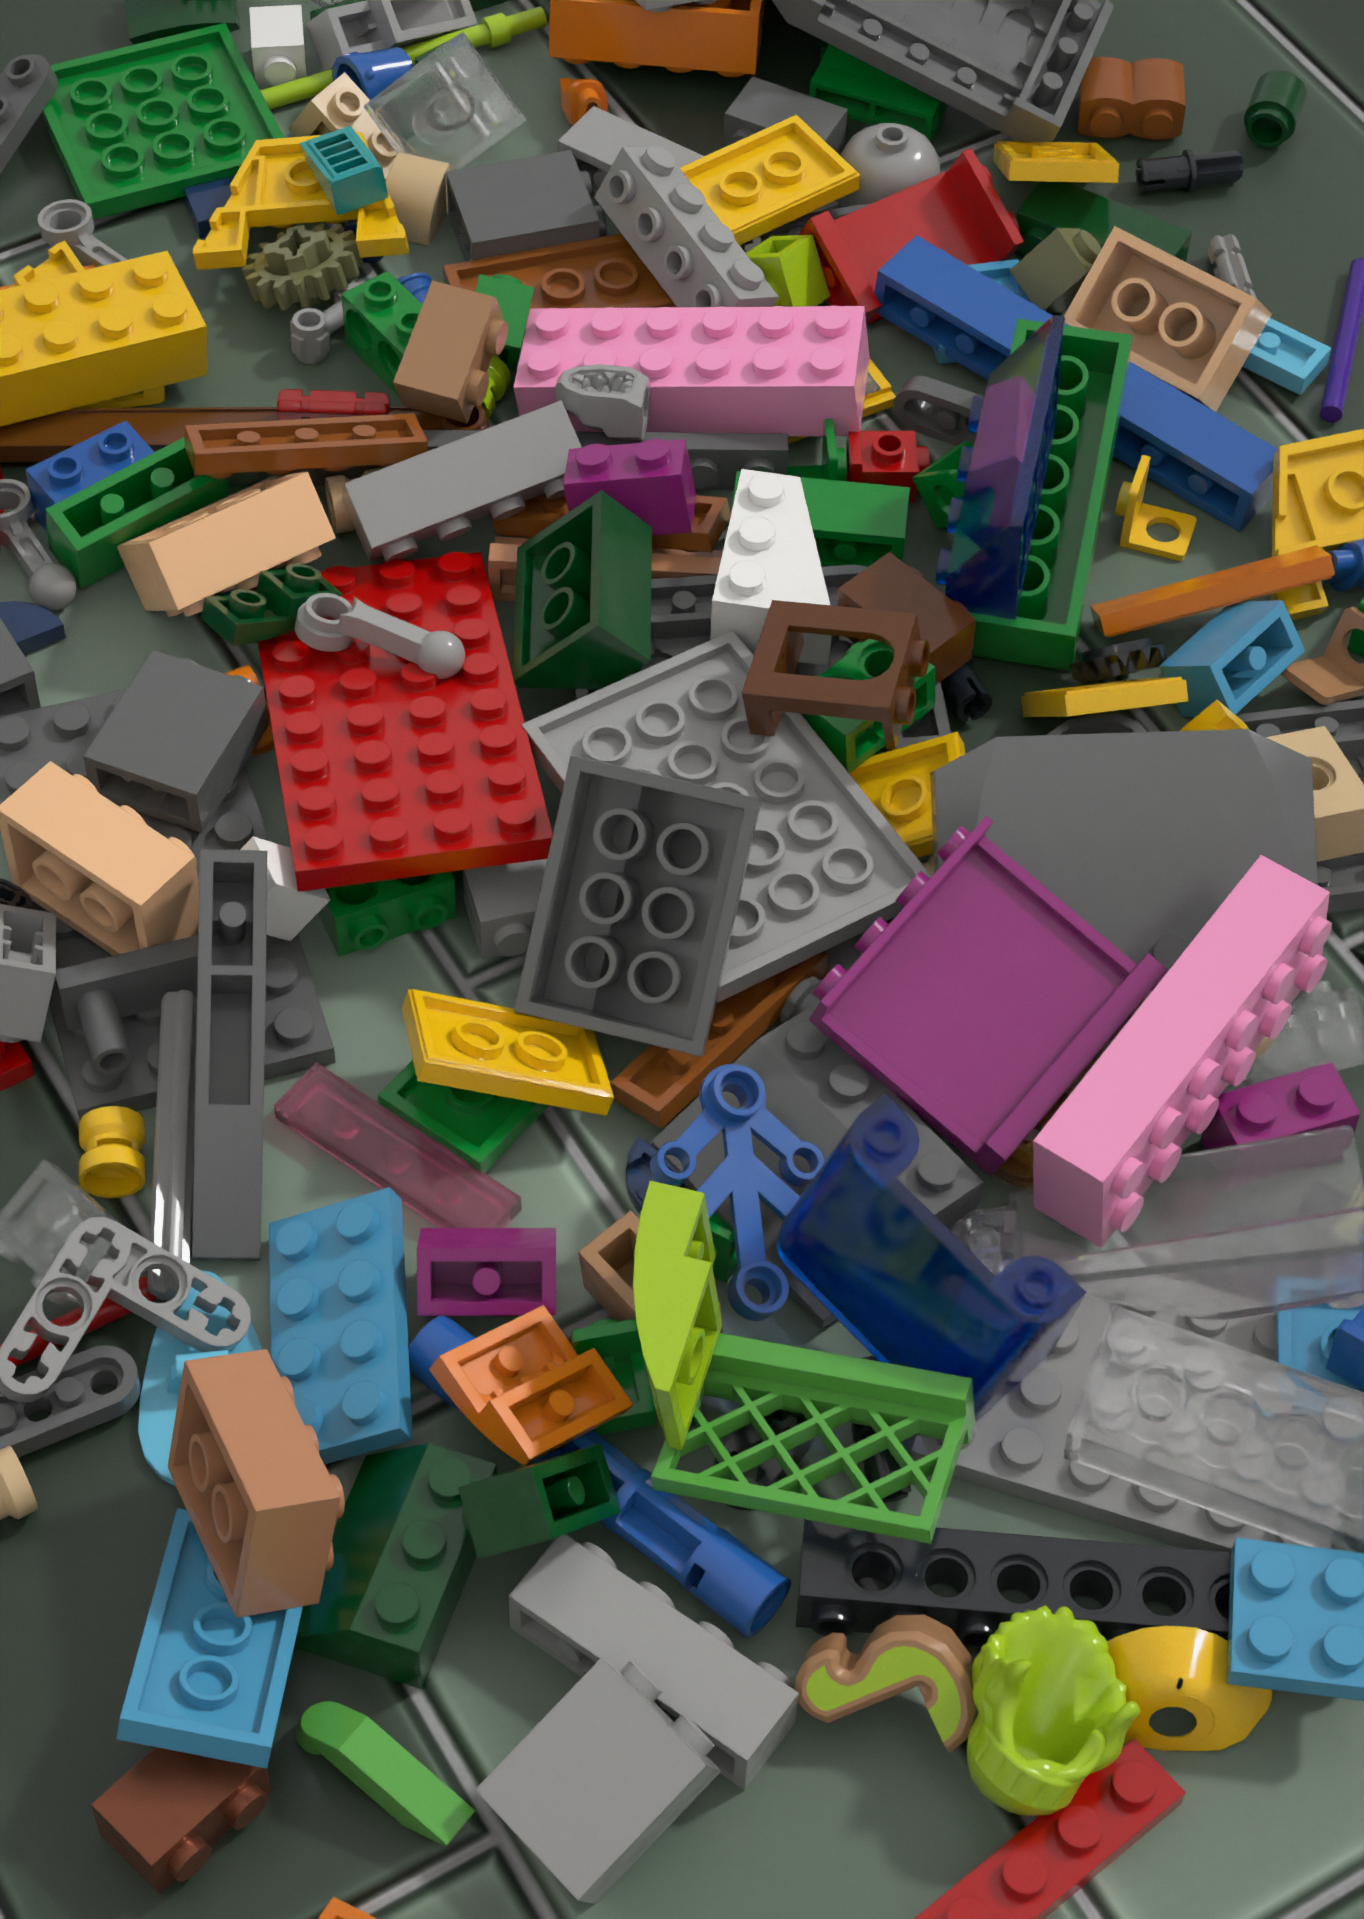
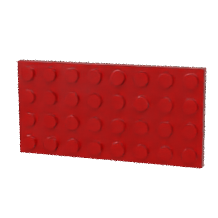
(389, 762)

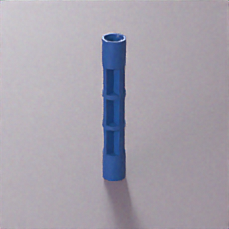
(657, 1523)

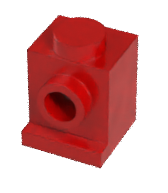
(885, 458)

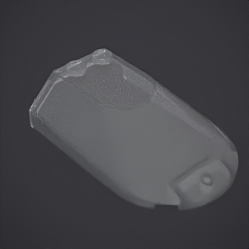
(1217, 1239)

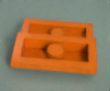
(530, 1386)

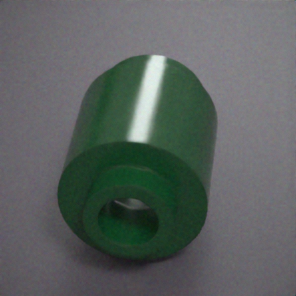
(1274, 108)

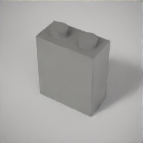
(600, 1778)

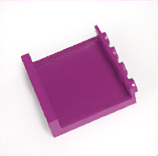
(980, 998)

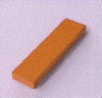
(1212, 591)

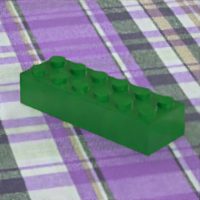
(1070, 504)

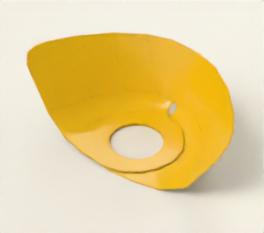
(1150, 1667)

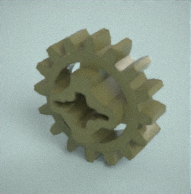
(302, 266)

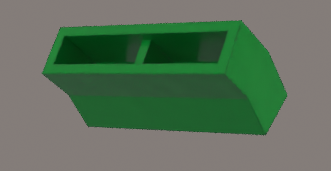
(873, 94)

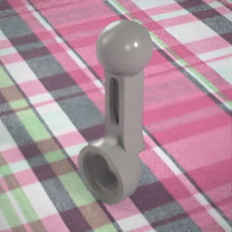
(76, 216)
(49, 583)
(433, 651)

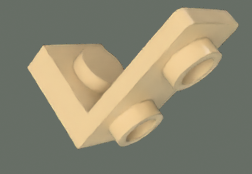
(341, 107)

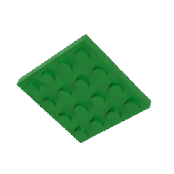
(155, 119)

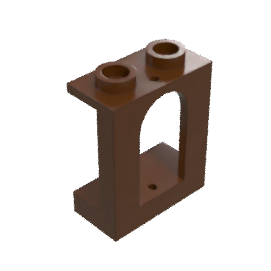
(887, 698)

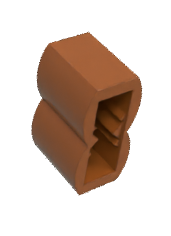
(1131, 98)

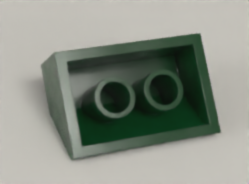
(583, 599)
(396, 1564)

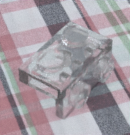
(1319, 1031)
(42, 1219)

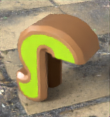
(895, 1658)

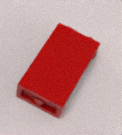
(949, 210)

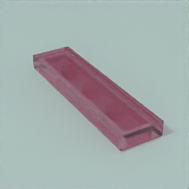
(394, 1153)

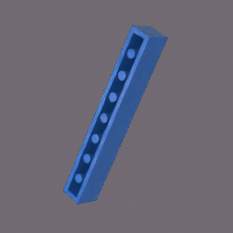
(1189, 444)

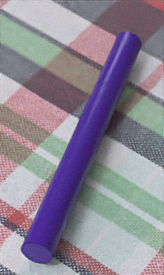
(1344, 344)

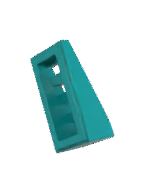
(345, 169)

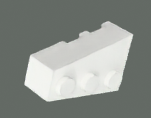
(768, 558)

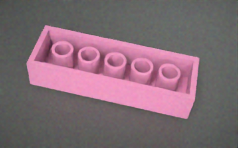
(711, 364)
(1181, 1052)

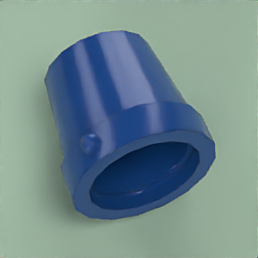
(373, 69)

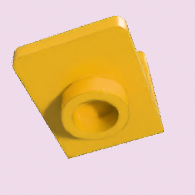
(1140, 516)

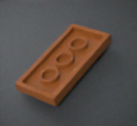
(572, 275)

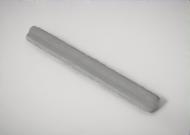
(174, 1136)

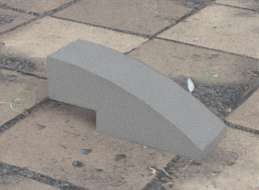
(385, 25)

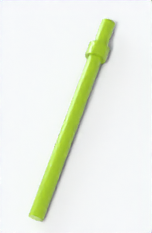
(492, 30)

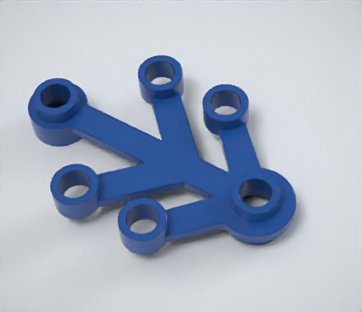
(743, 1177)

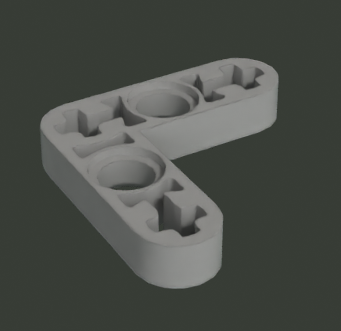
(120, 1284)

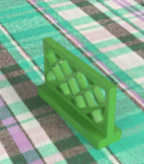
(829, 1393)

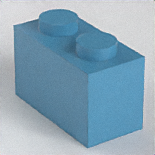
(1235, 655)

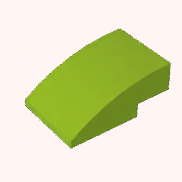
(675, 1302)

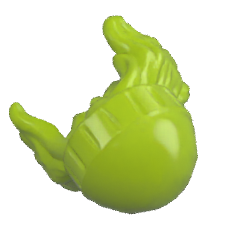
(1044, 1711)

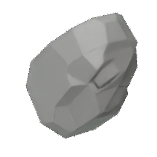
(607, 399)

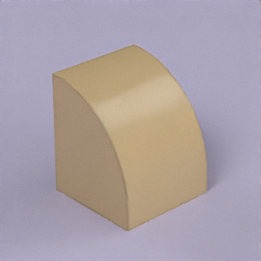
(418, 195)

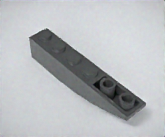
(230, 1055)

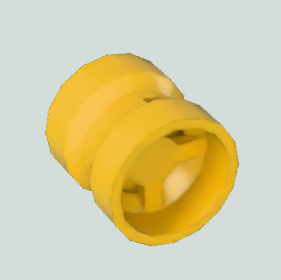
(112, 1155)

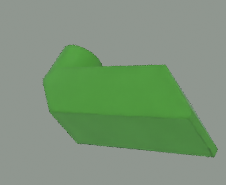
(383, 1770)

